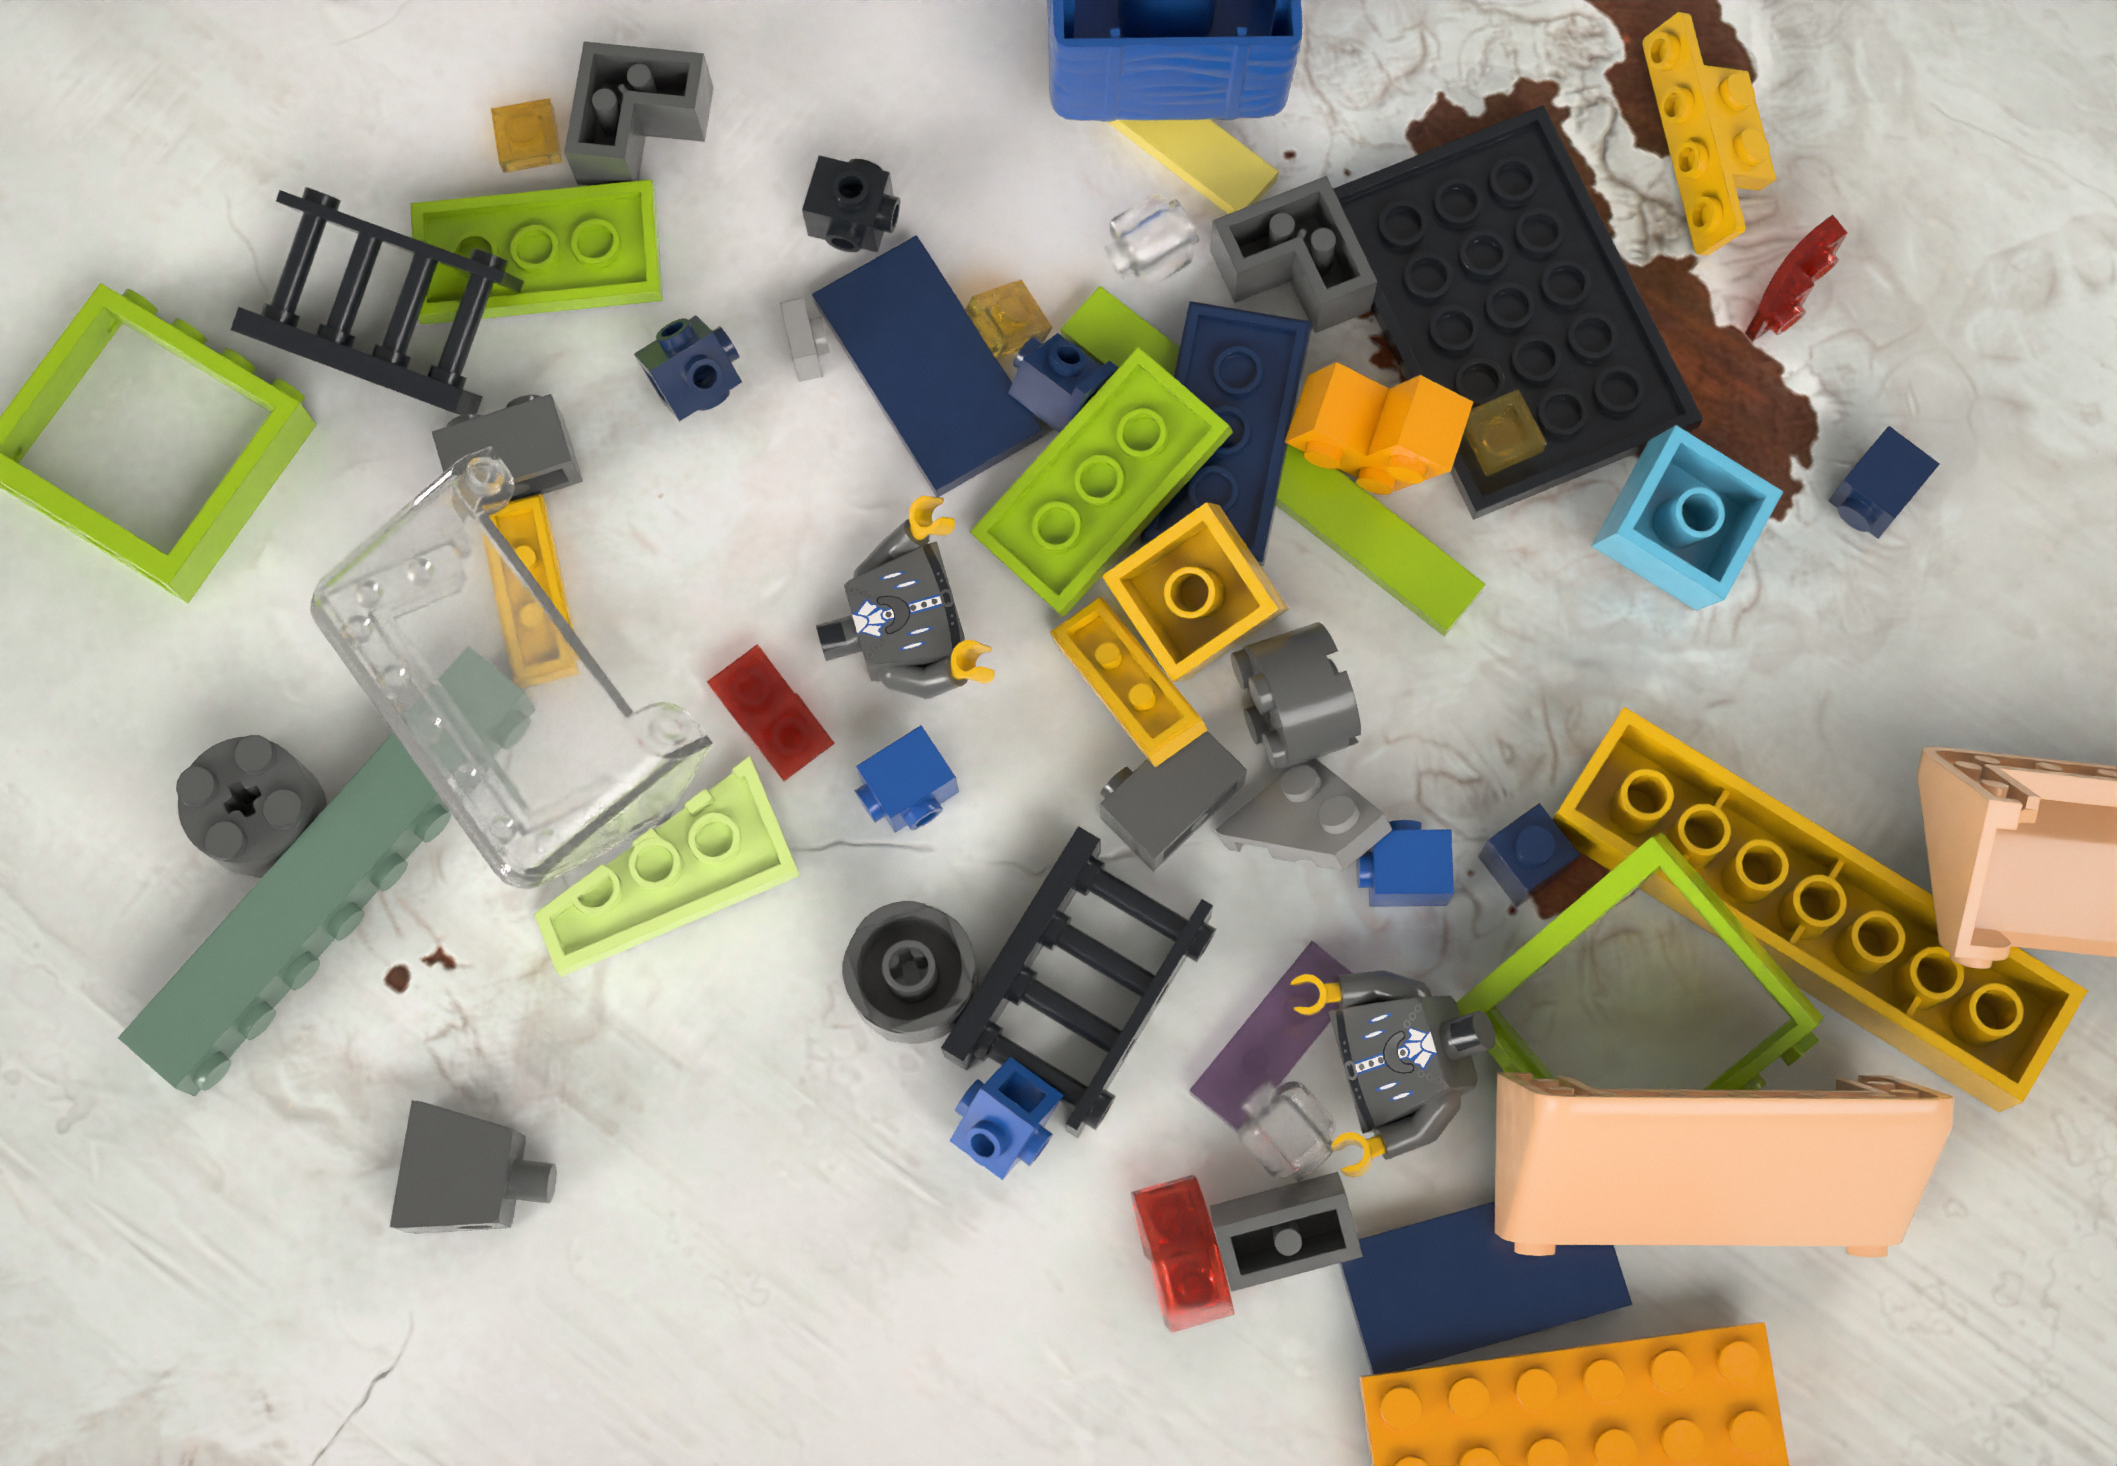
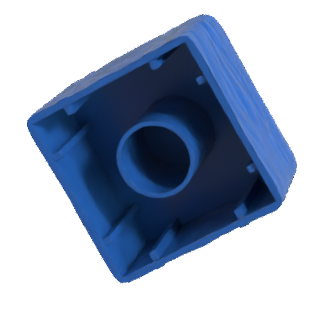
(1171, 58)

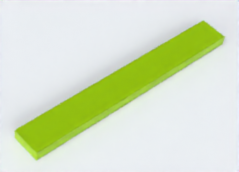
(1314, 496)

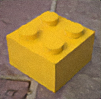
(1195, 592)

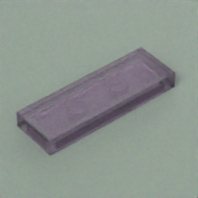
(1269, 1039)

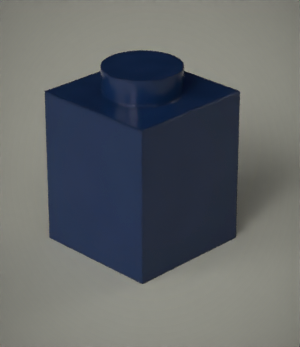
(1882, 483)
(1528, 855)

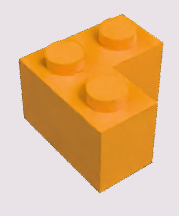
(1377, 431)

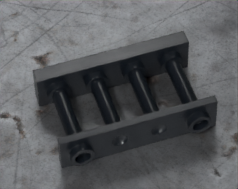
(333, 341)
(1049, 926)

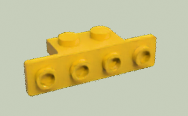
(1709, 132)

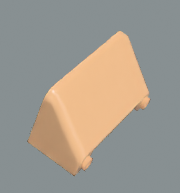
(2019, 853)
(1714, 1164)

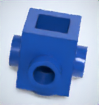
(996, 1128)

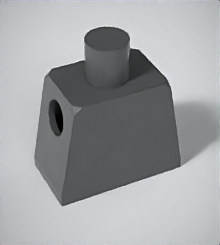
(463, 1174)

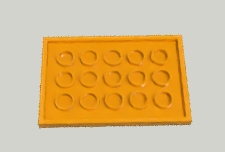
(1611, 1403)

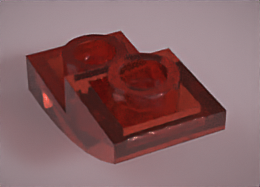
(1795, 278)
(770, 713)
(1182, 1253)

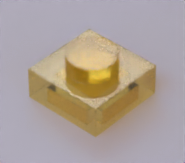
(526, 135)
(1007, 318)
(1503, 433)

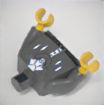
(907, 613)
(1401, 1058)

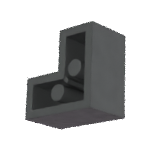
(628, 96)
(1299, 240)

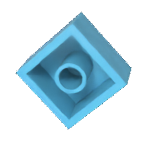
(1687, 518)

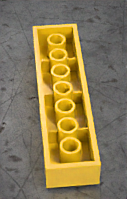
(1821, 912)

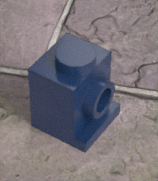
(1056, 379)

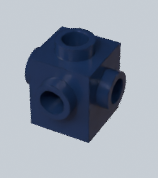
(690, 366)

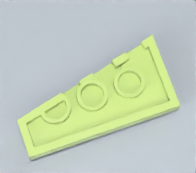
(685, 869)

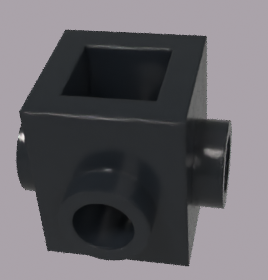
(850, 204)

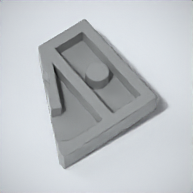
(1308, 817)

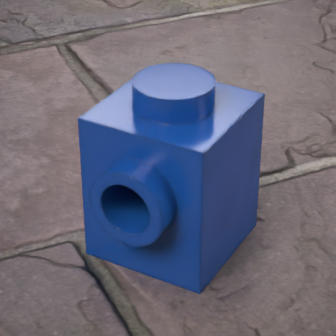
(906, 782)
(1408, 867)

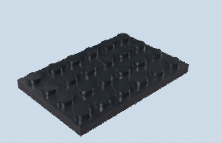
(1512, 283)

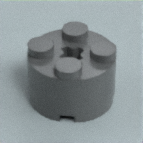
(1297, 696)
(218, 796)
(875, 959)

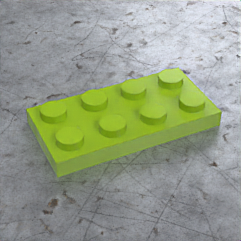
(565, 244)
(1101, 481)

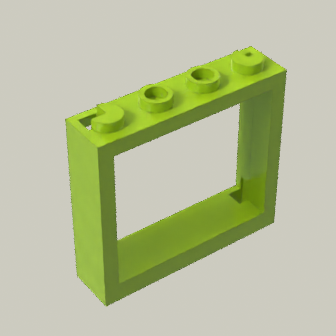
(231, 502)
(1657, 853)

